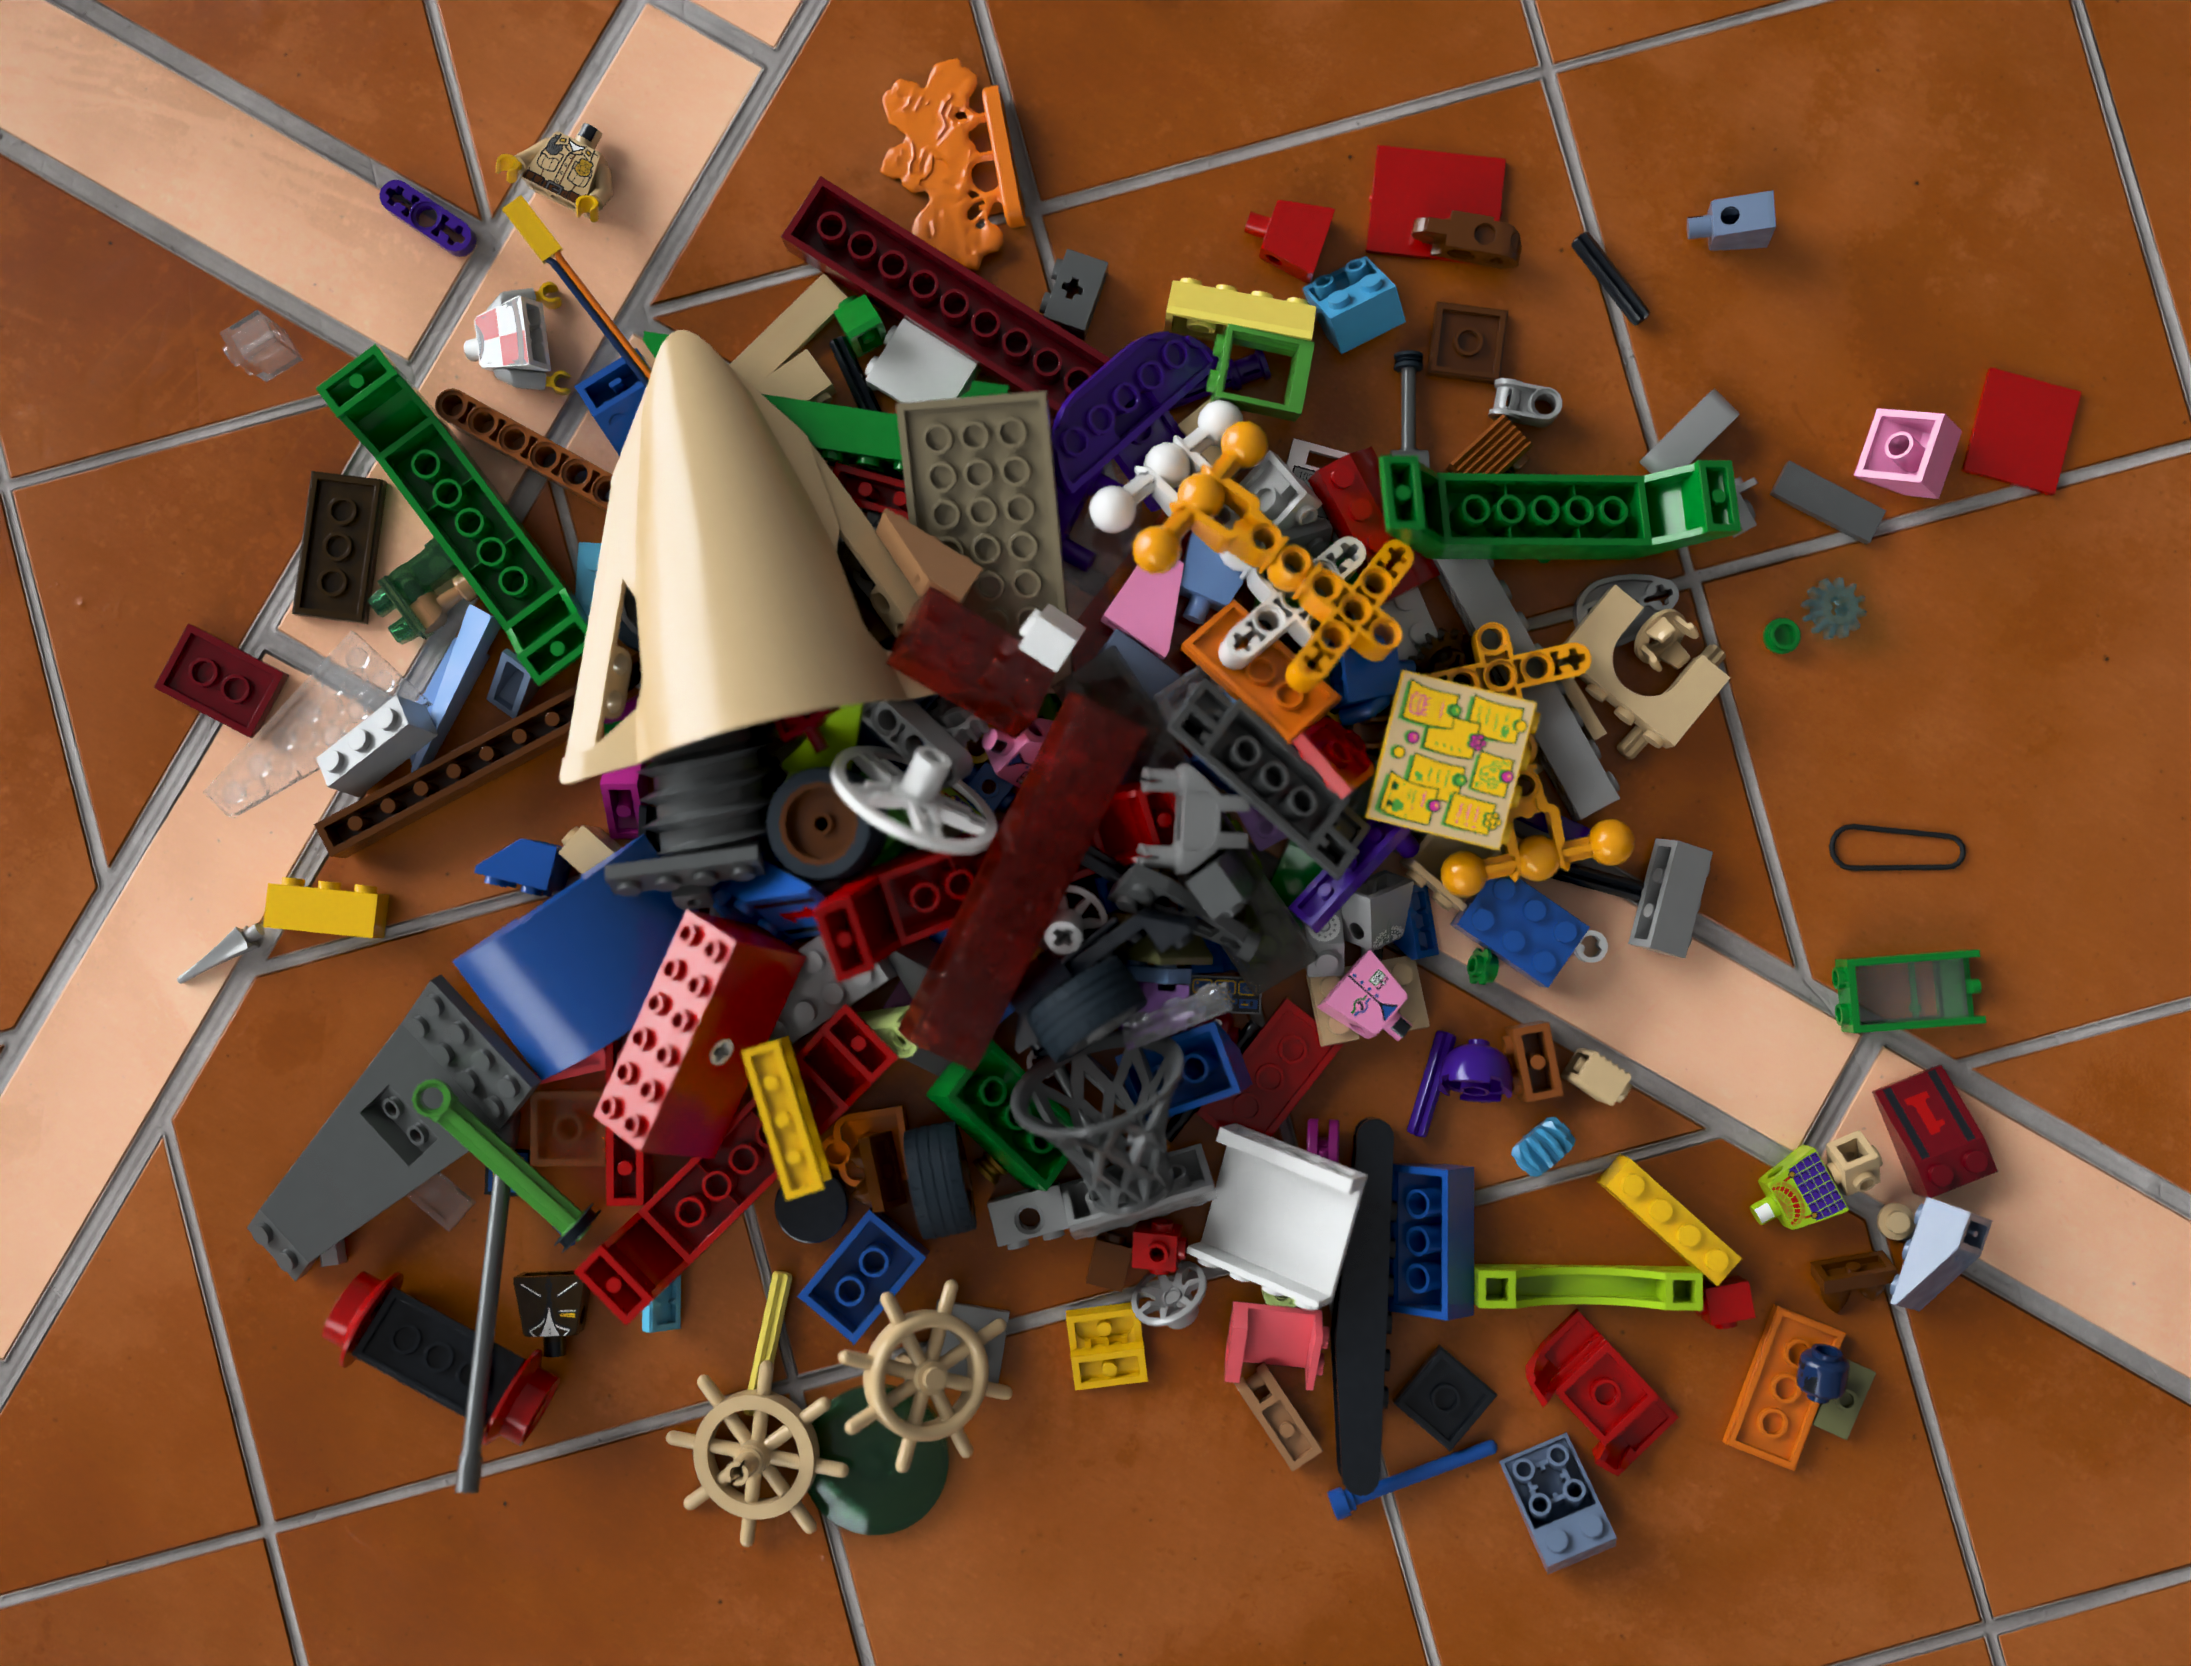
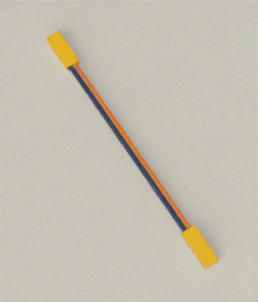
(546, 248)

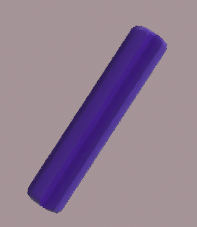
(1428, 1090)

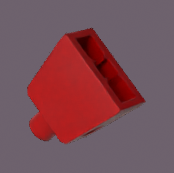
(1292, 236)

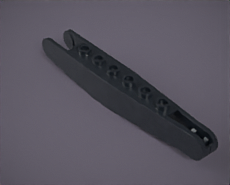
(1362, 1314)

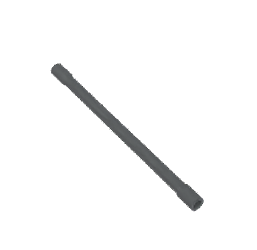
(471, 1458)

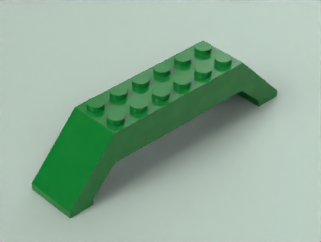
(847, 432)
(461, 511)
(1556, 512)

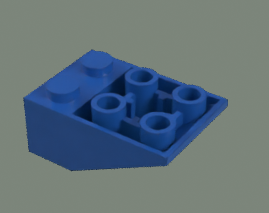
(613, 399)

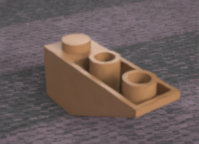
(926, 559)

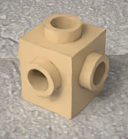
(1853, 1163)

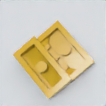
(1106, 1346)

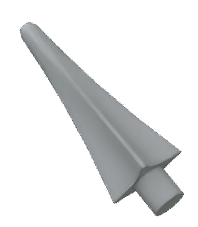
(234, 944)

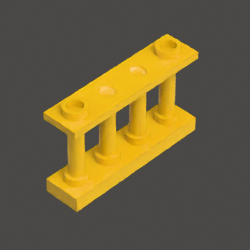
(787, 1117)

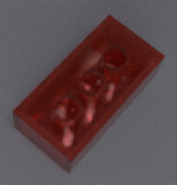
(971, 663)

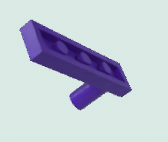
(1327, 895)

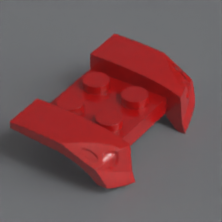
(1599, 1391)

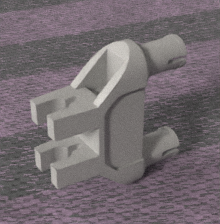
(1196, 820)

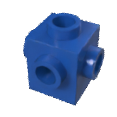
(1000, 798)

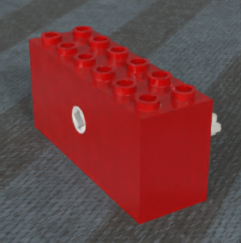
(684, 1055)

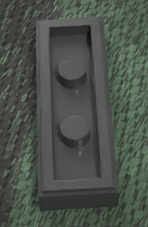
(1827, 502)

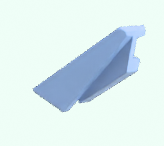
(456, 677)

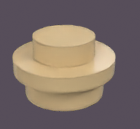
(1895, 1221)

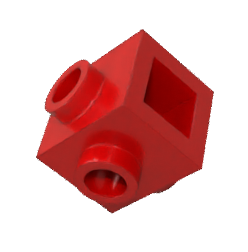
(1158, 1246)

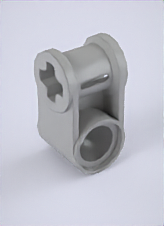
(1522, 402)

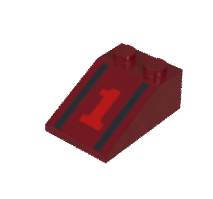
(1933, 1133)

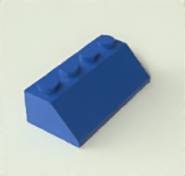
(1433, 1240)

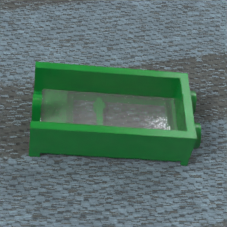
(1906, 991)

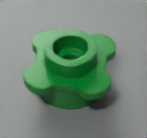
(1482, 966)

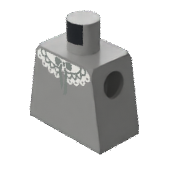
(1377, 912)

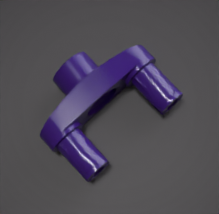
(1069, 510)

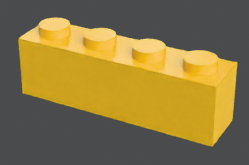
(1668, 1219)

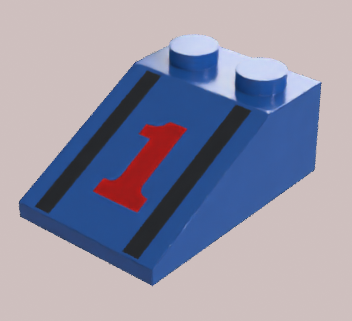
(779, 901)

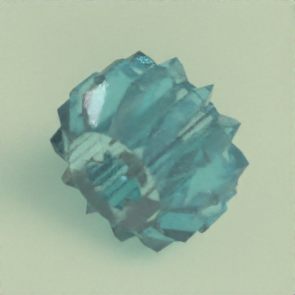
(1846, 609)

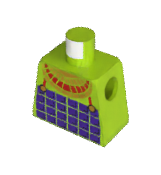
(1798, 1191)

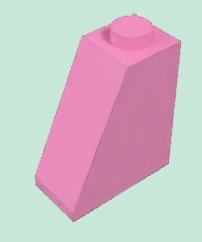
(1147, 608)

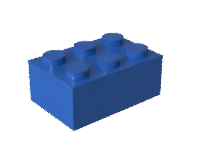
(1521, 928)
(869, 1261)

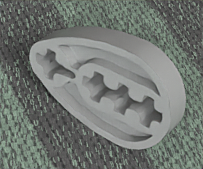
(1636, 586)

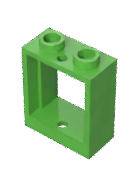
(1298, 349)

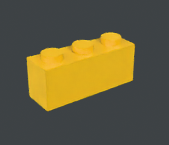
(326, 908)

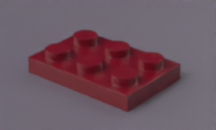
(221, 681)

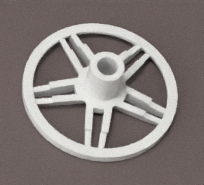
(918, 794)

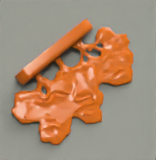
(941, 159)

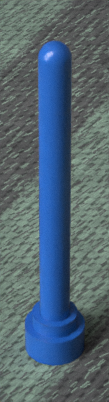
(1344, 1501)

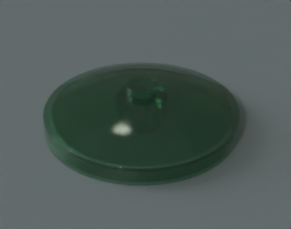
(874, 1494)

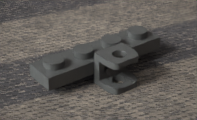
(686, 875)

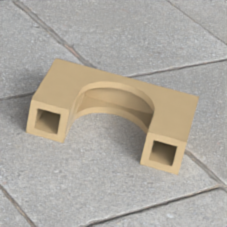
(1662, 716)

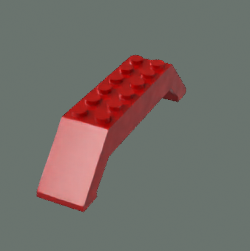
(925, 888)
(715, 1192)

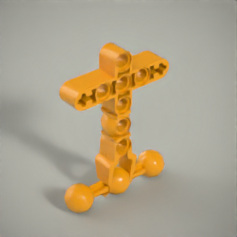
(1203, 497)
(1537, 855)

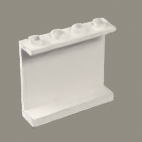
(1280, 1217)

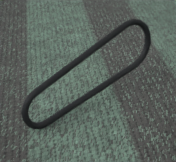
(1896, 831)

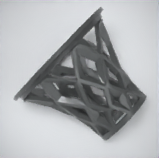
(1148, 1145)

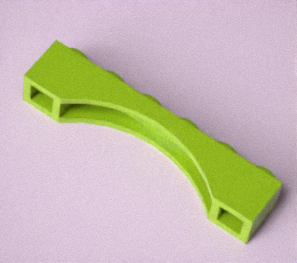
(1619, 1285)

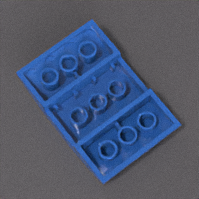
(575, 965)

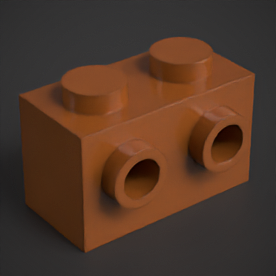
(1532, 1061)

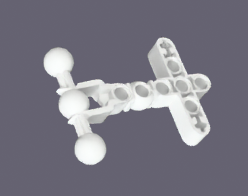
(1165, 469)

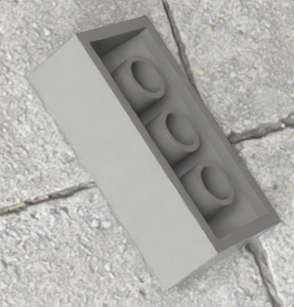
(1191, 1187)

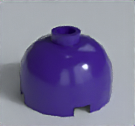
(1477, 1072)

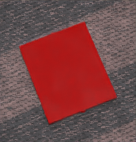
(1427, 184)

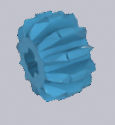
(1543, 1146)

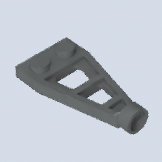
(1143, 886)

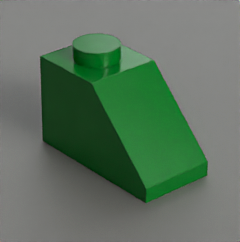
(860, 324)

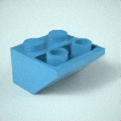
(1355, 304)

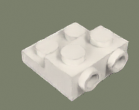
(1281, 494)

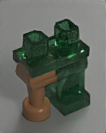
(412, 592)

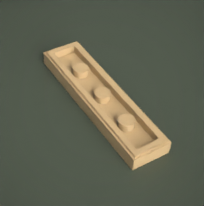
(789, 331)

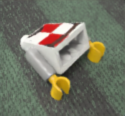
(514, 339)

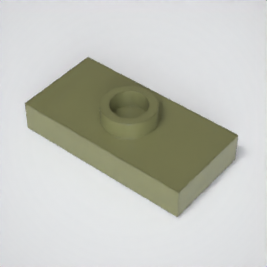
(1841, 1413)

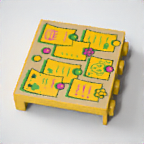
(1452, 760)

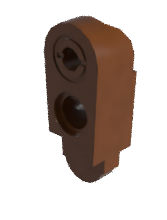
(1471, 239)

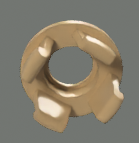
(1668, 630)

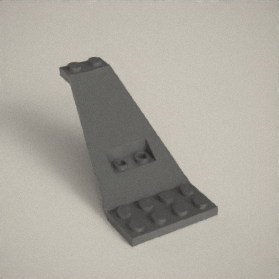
(375, 1139)

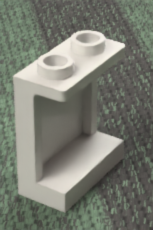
(919, 367)

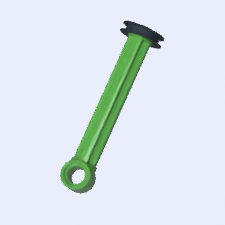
(506, 1163)

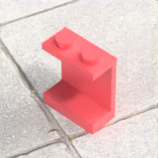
(1275, 1337)

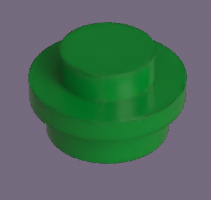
(1781, 636)

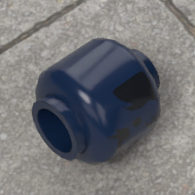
(1823, 1373)

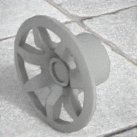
(1067, 925)
(1172, 1299)

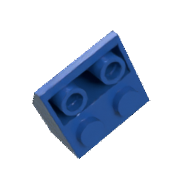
(527, 863)

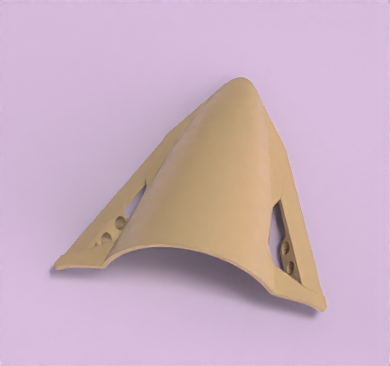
(735, 574)

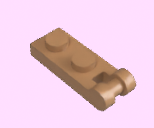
(1279, 1418)

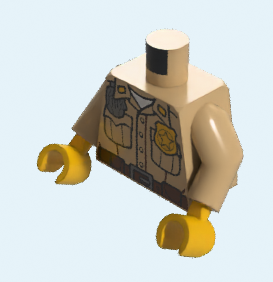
(564, 171)

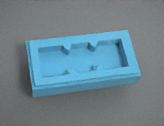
(664, 1311)

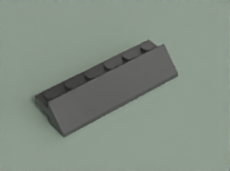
(1269, 776)

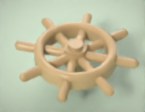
(925, 1375)
(756, 1454)

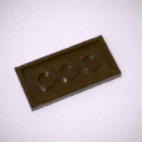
(339, 547)

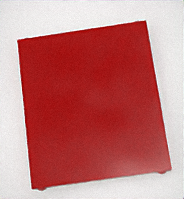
(2021, 431)

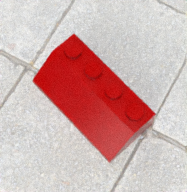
(1355, 508)

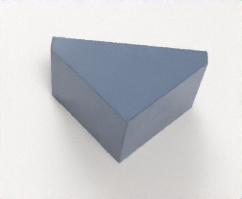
(512, 685)

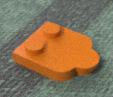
(860, 1125)

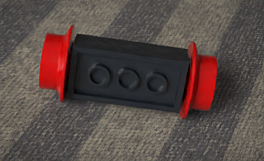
(435, 1355)

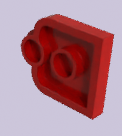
(1335, 755)

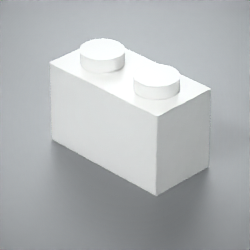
(1050, 636)

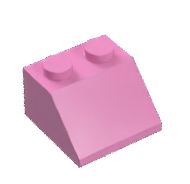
(1909, 452)

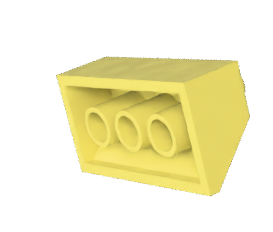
(1207, 311)

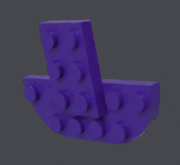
(1126, 408)

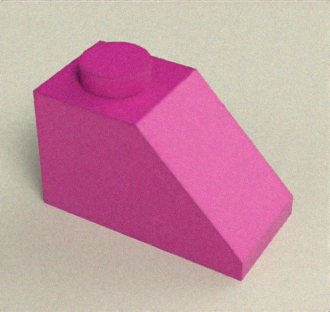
(620, 798)

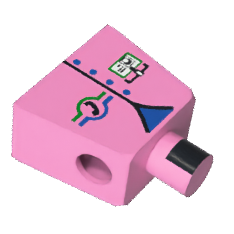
(1011, 756)
(1368, 1000)

